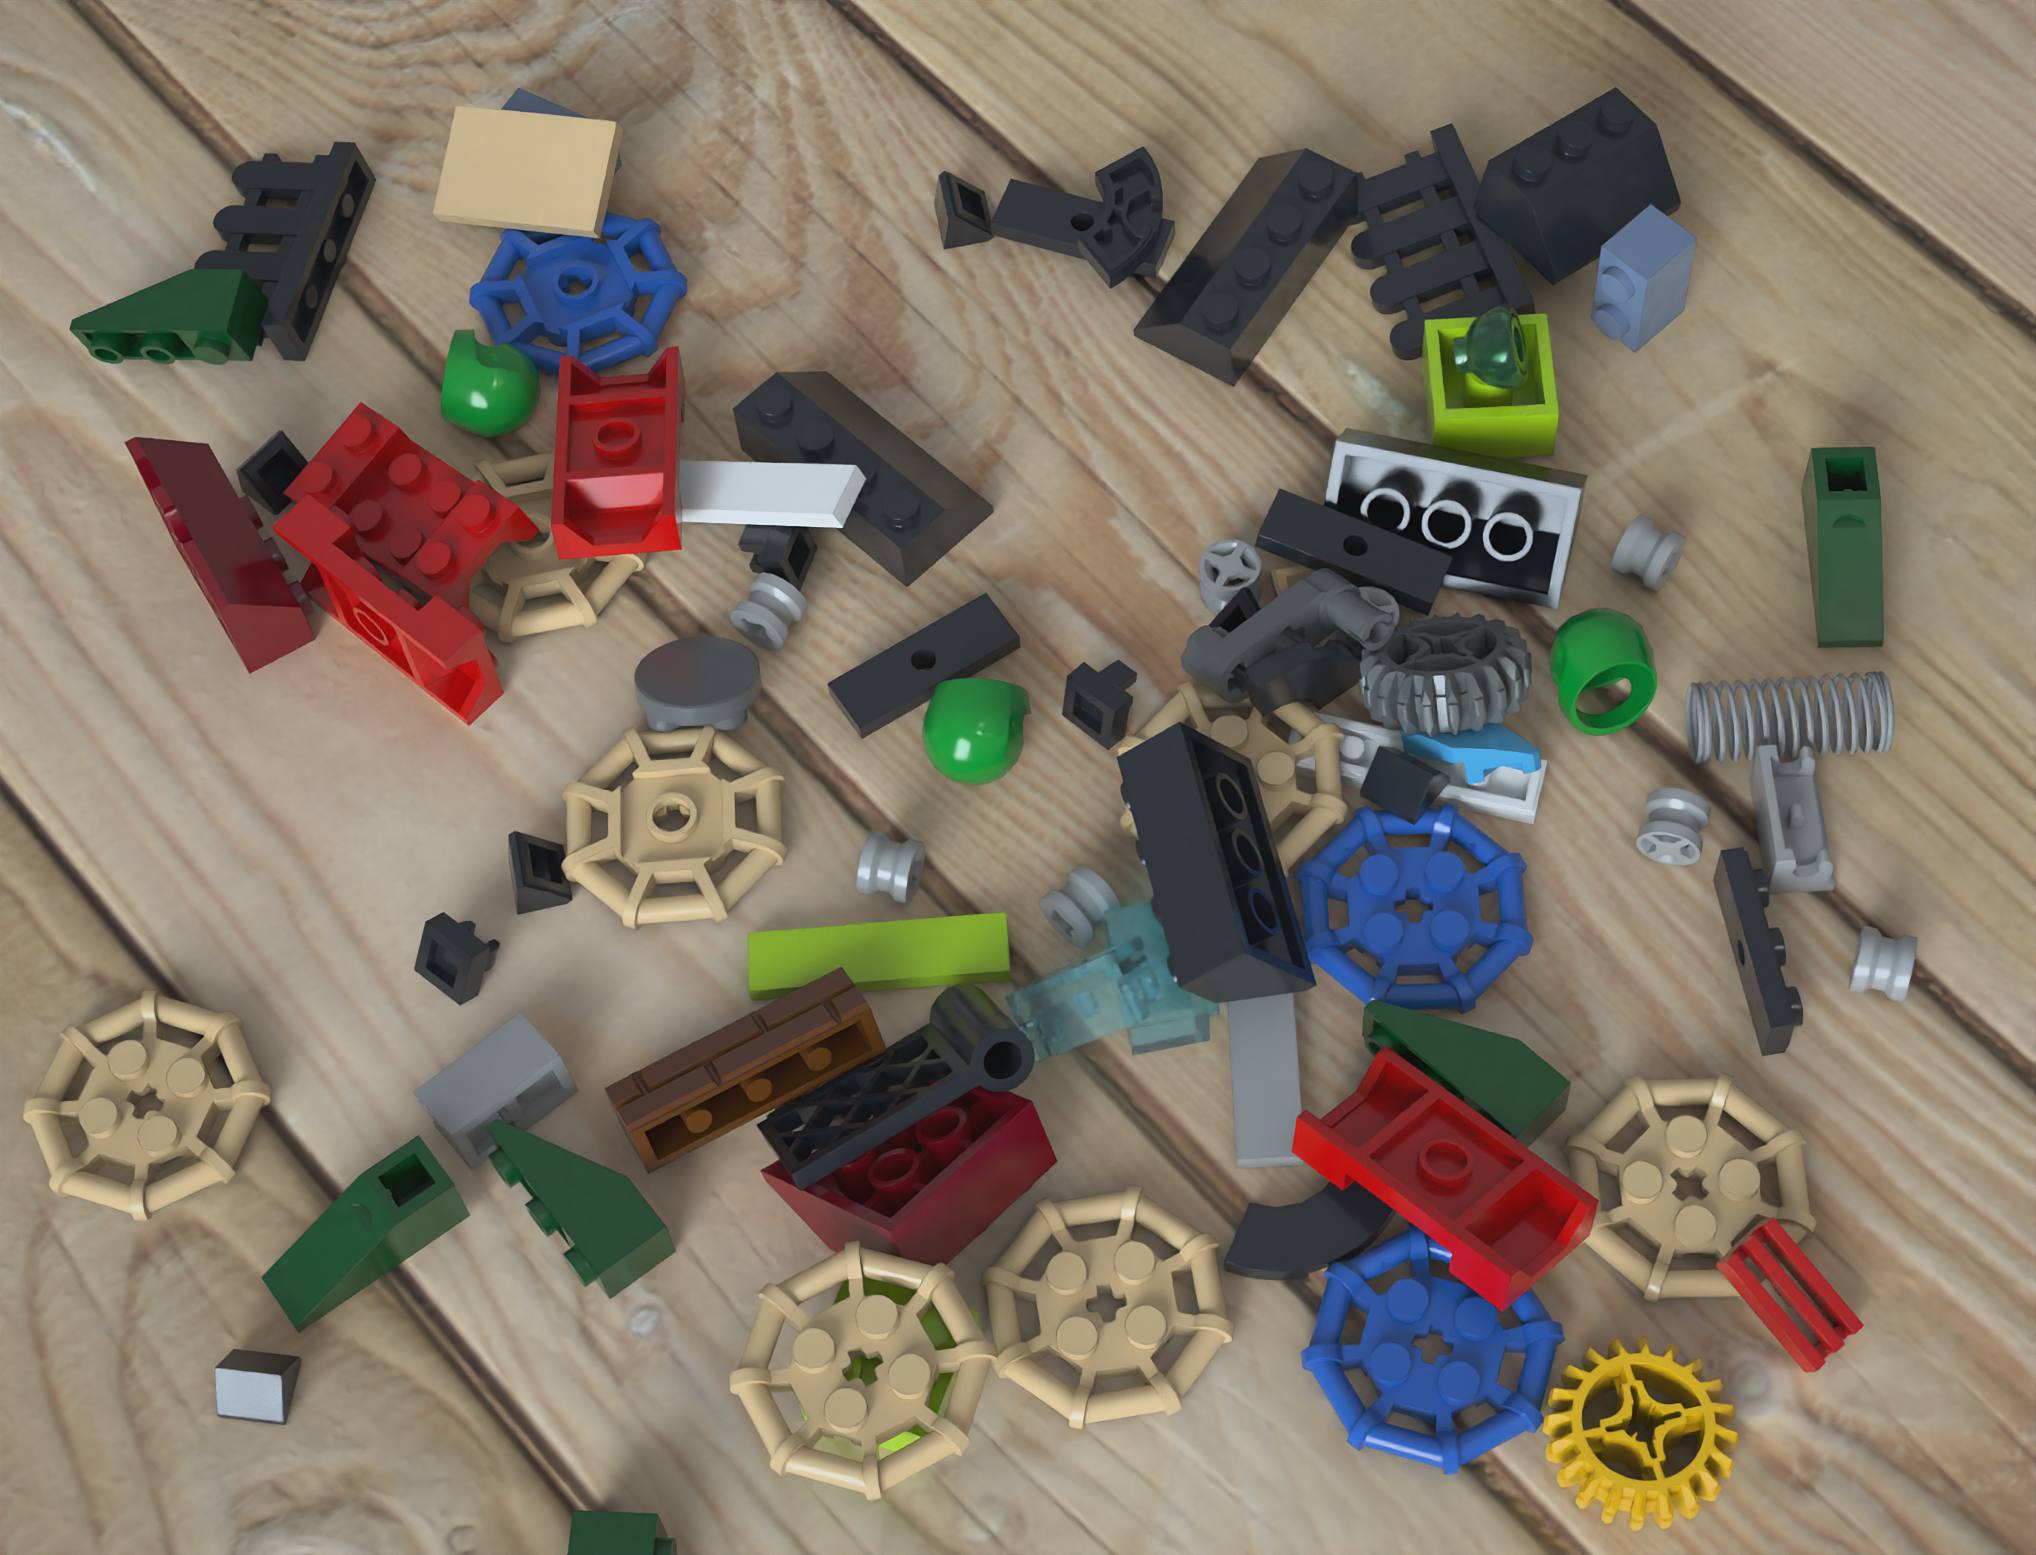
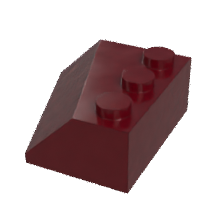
(224, 549)
(931, 1183)

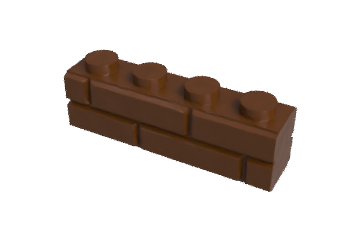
(745, 1069)

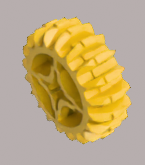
(1691, 1415)

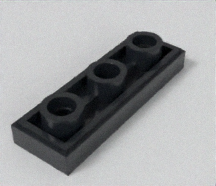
(1056, 219)
(1354, 550)
(951, 648)
(1757, 951)

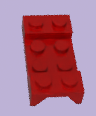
(618, 460)
(410, 507)
(428, 644)
(1451, 1177)

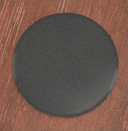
(698, 683)

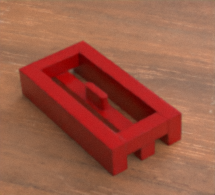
(1829, 1338)

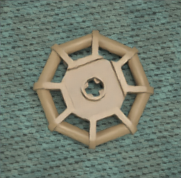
(538, 572)
(1271, 759)
(678, 855)
(124, 1077)
(1687, 1149)
(1081, 1337)
(849, 1408)

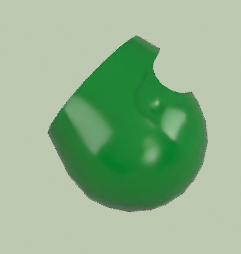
(488, 386)
(1599, 651)
(975, 729)

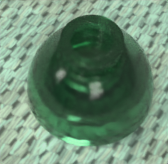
(1494, 348)

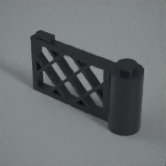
(962, 1047)

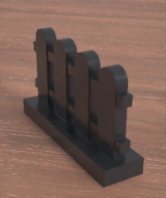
(1434, 225)
(309, 236)

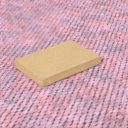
(528, 171)

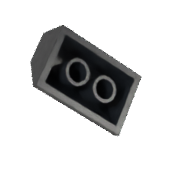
(1577, 184)

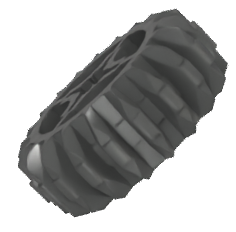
(1446, 675)

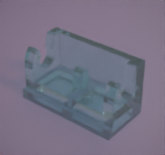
(1086, 999)

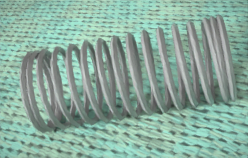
(1872, 688)

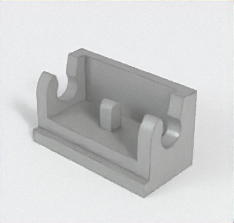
(1790, 822)
(504, 1077)

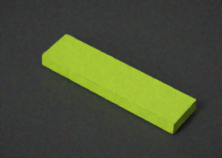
(882, 954)

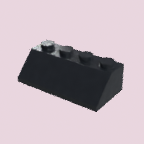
(1252, 263)
(909, 503)
(1495, 516)
(1213, 868)

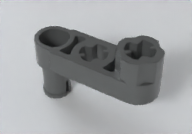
(1300, 614)

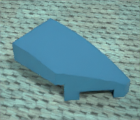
(1479, 750)

